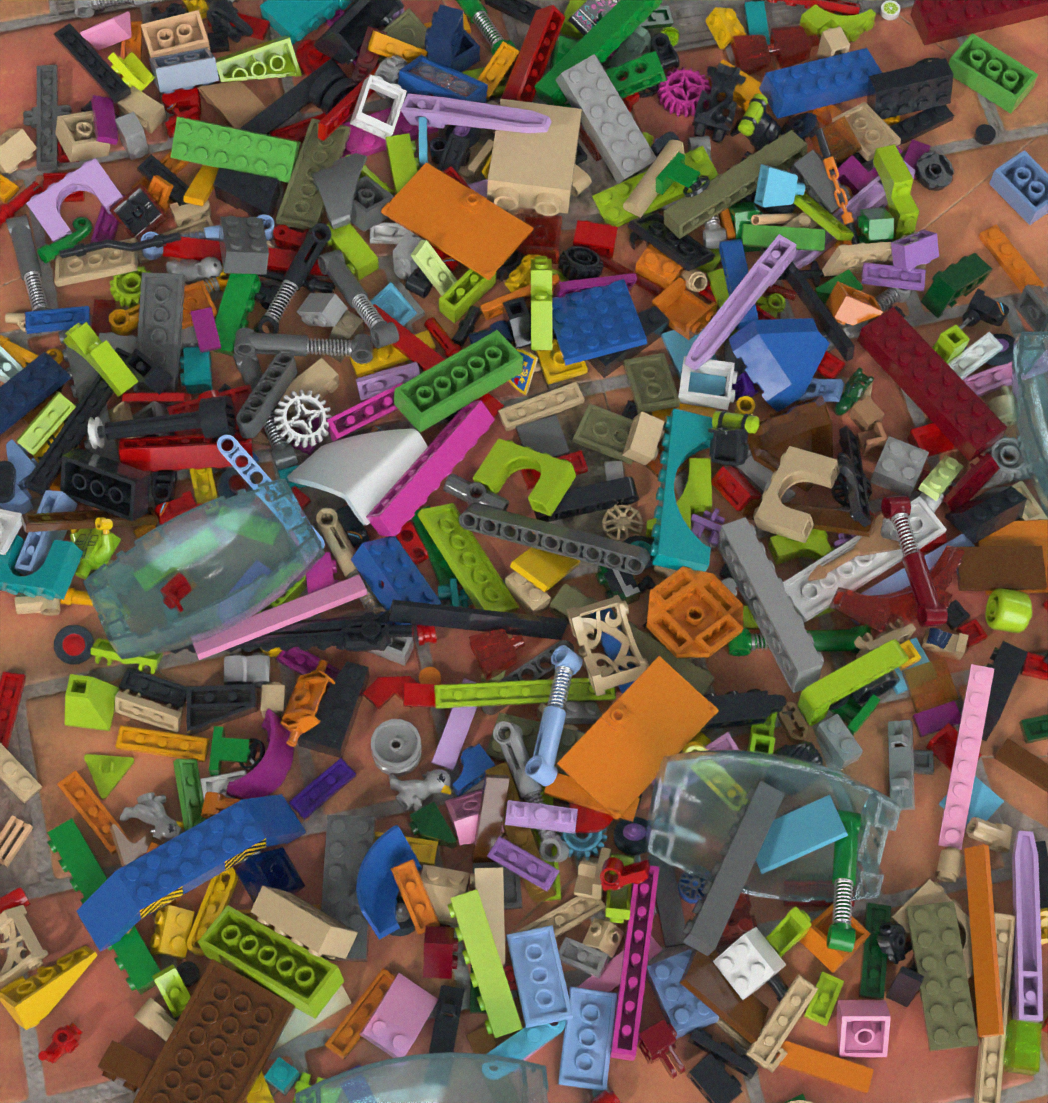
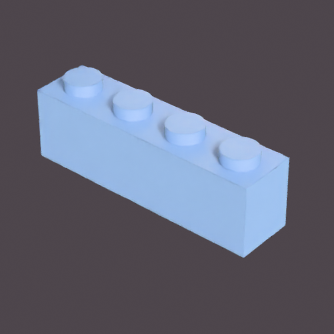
(39, 543)

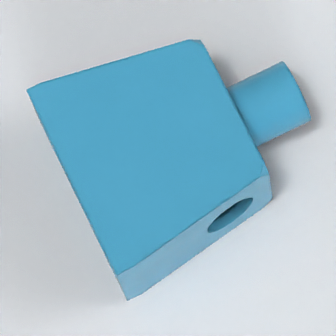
(777, 187)

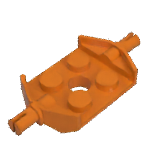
(304, 702)

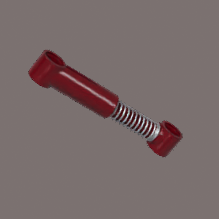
(930, 609)

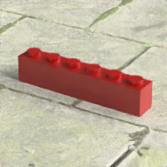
(534, 54)
(179, 452)

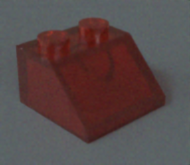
(544, 238)

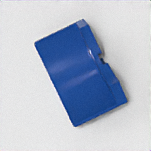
(376, 883)

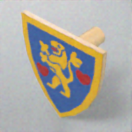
(530, 365)

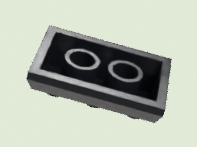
(988, 512)

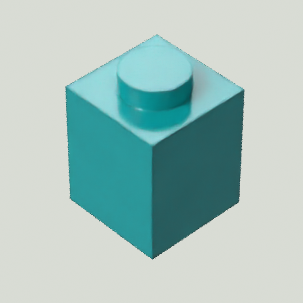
(282, 1076)

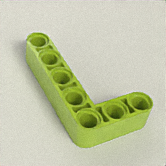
(818, 697)

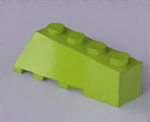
(260, 61)

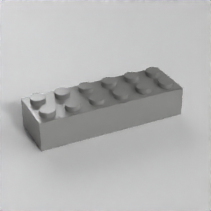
(606, 119)

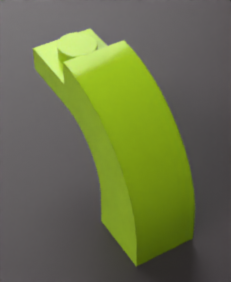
(951, 343)
(761, 736)

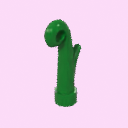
(49, 252)

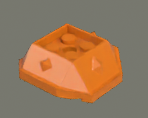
(698, 595)

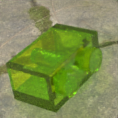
(1022, 1047)

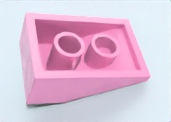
(399, 1017)

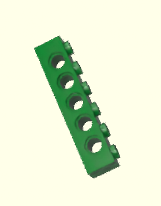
(634, 80)

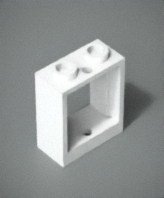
(369, 123)
(710, 367)

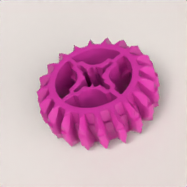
(682, 91)

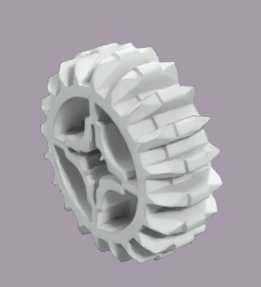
(286, 426)

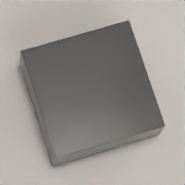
(923, 762)

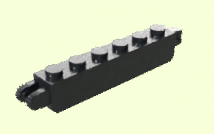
(743, 708)

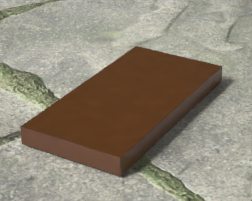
(1001, 567)
(714, 990)

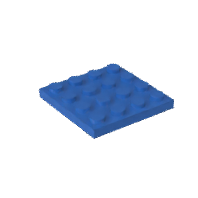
(596, 322)

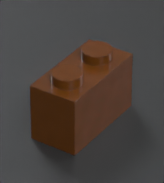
(125, 1065)

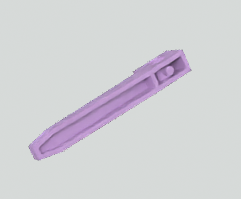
(450, 111)
(869, 197)
(750, 289)
(1027, 951)

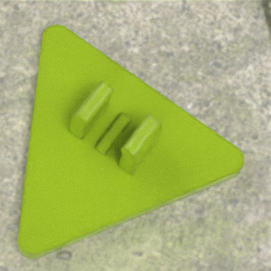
(107, 771)

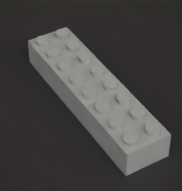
(770, 605)

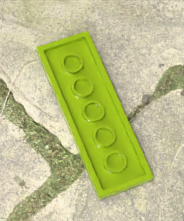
(611, 200)
(467, 559)

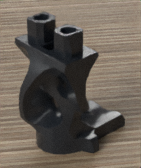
(223, 12)
(723, 81)

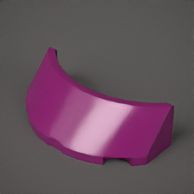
(272, 768)

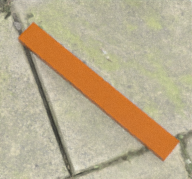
(983, 941)

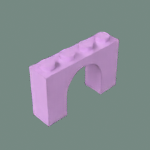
(88, 178)

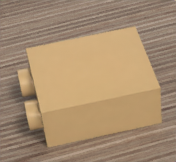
(535, 167)

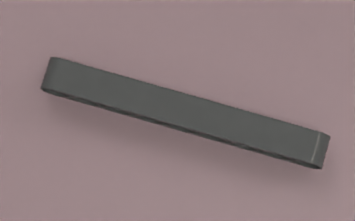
(564, 537)

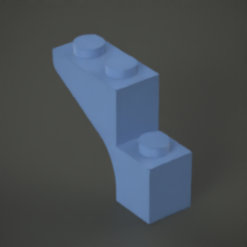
(24, 466)

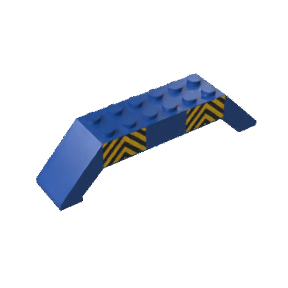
(186, 864)

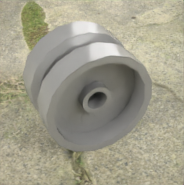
(391, 735)

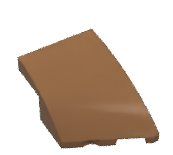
(233, 102)

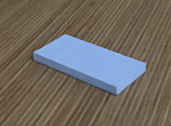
(539, 976)
(588, 1039)

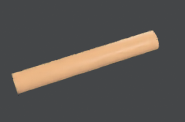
(767, 219)

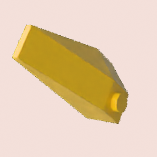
(36, 996)

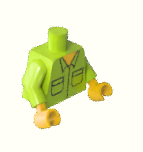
(97, 546)

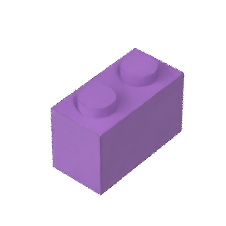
(915, 250)

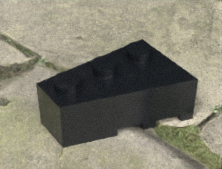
(247, 191)
(218, 705)

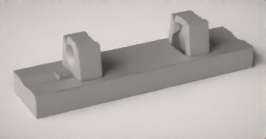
(760, 476)
(901, 763)

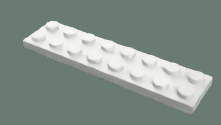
(816, 595)

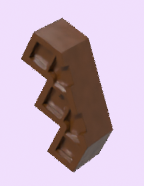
(802, 427)

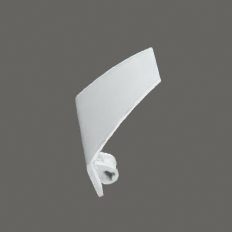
(361, 467)

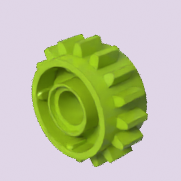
(121, 287)

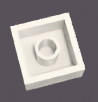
(749, 963)

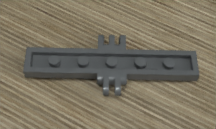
(45, 117)

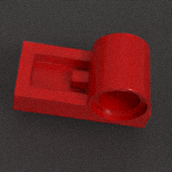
(632, 873)

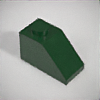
(432, 826)

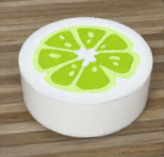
(890, 10)

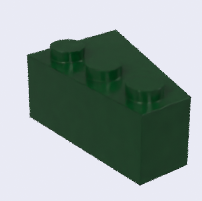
(954, 282)

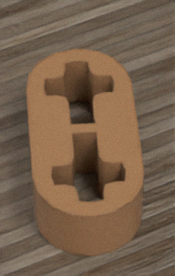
(797, 720)

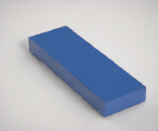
(56, 319)

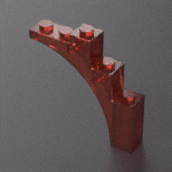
(875, 609)

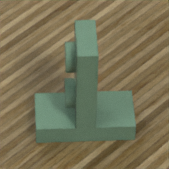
(631, 47)

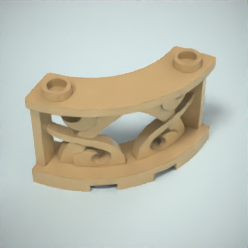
(601, 677)
(9, 921)

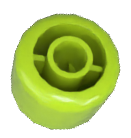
(1008, 610)

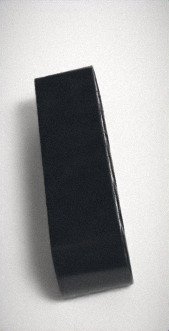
(593, 499)

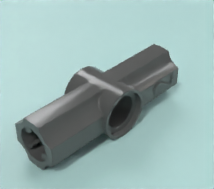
(465, 489)

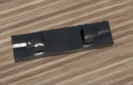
(446, 1027)

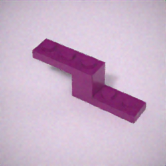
(855, 175)

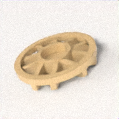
(622, 522)

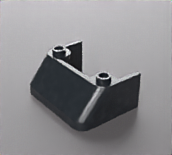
(350, 28)

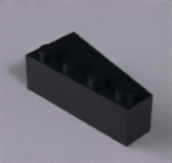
(653, 324)
(1007, 666)
(337, 712)

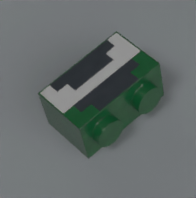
(618, 584)

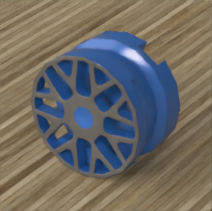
(691, 887)

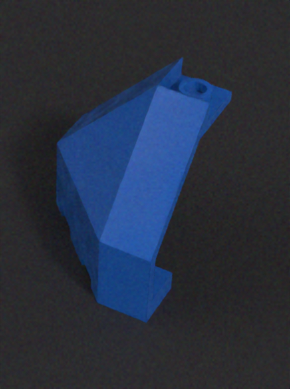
(780, 356)

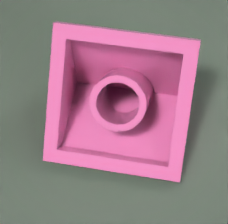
(109, 31)

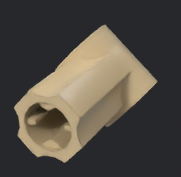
(27, 605)
(995, 835)
(155, 1018)

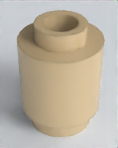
(694, 280)
(949, 865)

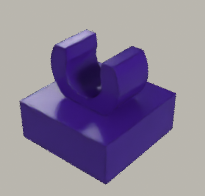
(744, 386)

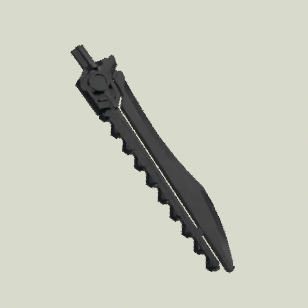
(350, 633)

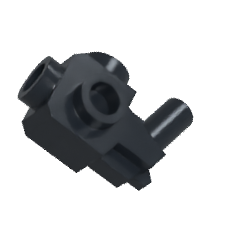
(173, 10)
(892, 941)

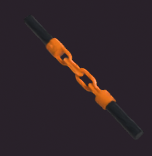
(830, 164)

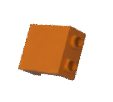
(684, 310)

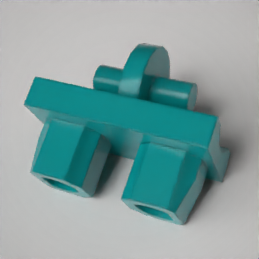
(450, 591)

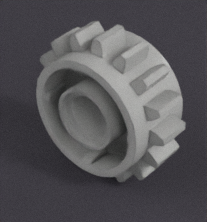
(389, 70)
(1008, 469)

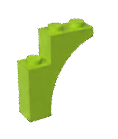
(897, 187)
(541, 303)
(100, 357)
(697, 494)

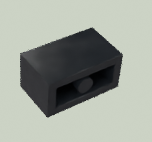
(148, 371)
(714, 1081)

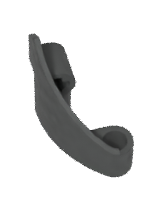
(338, 187)

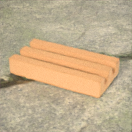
(4, 833)

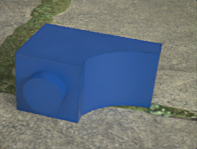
(474, 764)

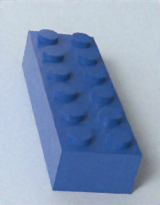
(819, 82)

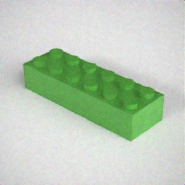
(234, 149)
(458, 381)

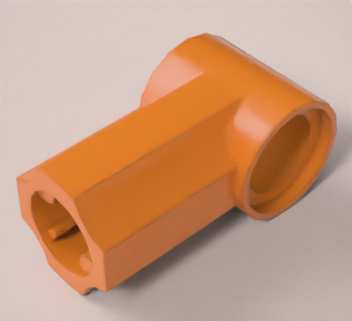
(215, 803)

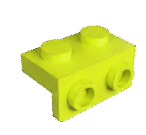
(133, 70)

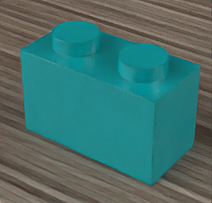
(197, 370)

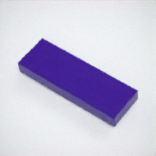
(322, 789)

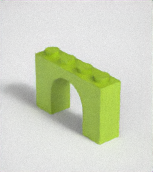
(509, 457)
(786, 549)

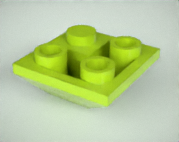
(89, 703)

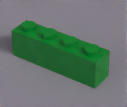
(235, 308)

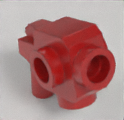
(64, 1041)

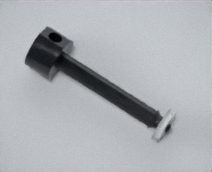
(214, 417)

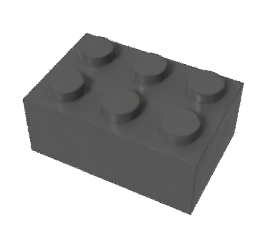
(243, 245)

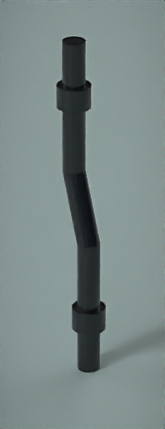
(158, 241)

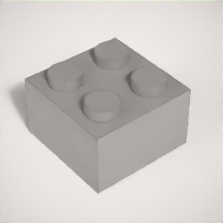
(899, 467)

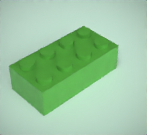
(992, 73)

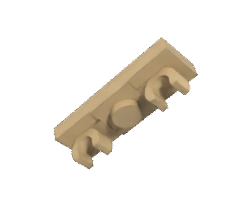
(898, 632)
(148, 711)

